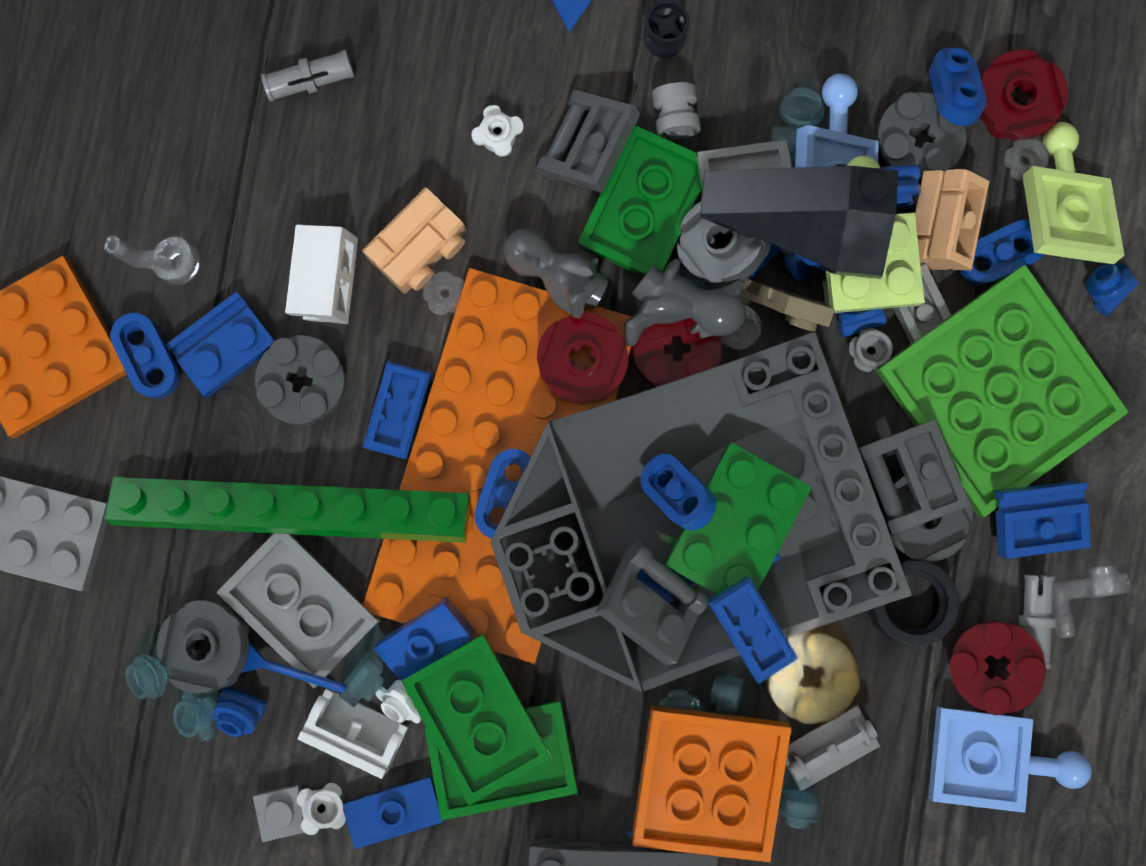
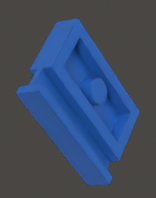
(221, 344)
(1042, 519)

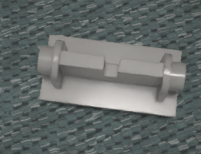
(830, 747)

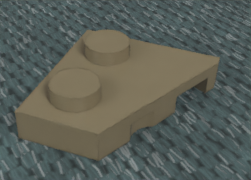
(800, 310)

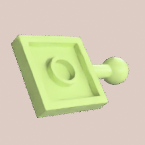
(1071, 210)
(902, 273)

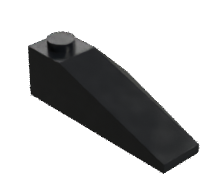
(820, 213)

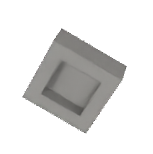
(278, 812)

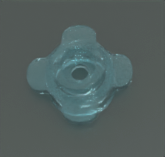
(195, 716)

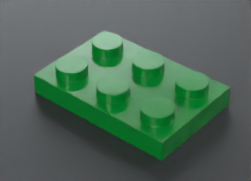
(643, 204)
(748, 527)
(476, 719)
(543, 783)

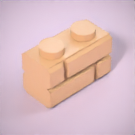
(949, 218)
(416, 242)

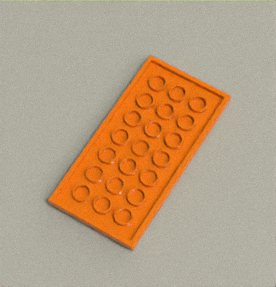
(479, 404)

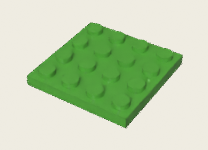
(1004, 388)

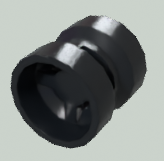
(669, 19)

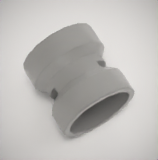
(676, 112)

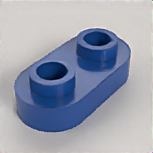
(957, 86)
(1000, 254)
(144, 359)
(497, 489)
(680, 494)

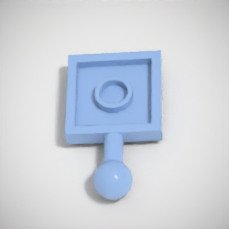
(834, 146)
(987, 760)

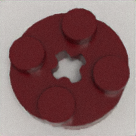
(1033, 75)
(571, 335)
(659, 368)
(994, 693)

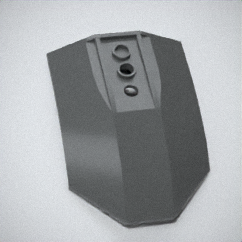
(587, 506)

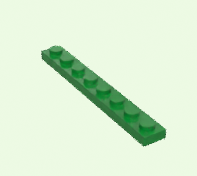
(289, 509)

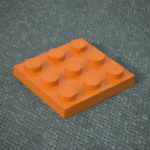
(50, 347)
(710, 784)

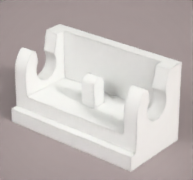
(321, 273)
(353, 734)

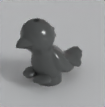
(566, 276)
(673, 298)

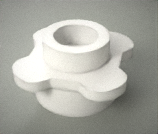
(500, 143)
(397, 703)
(331, 817)

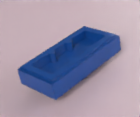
(397, 410)
(752, 629)
(424, 639)
(392, 812)

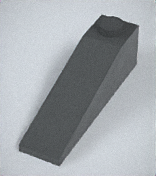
(575, 852)

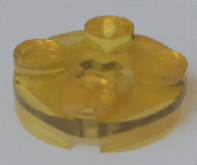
(837, 685)

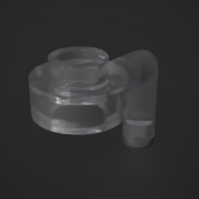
(162, 260)
(1100, 583)

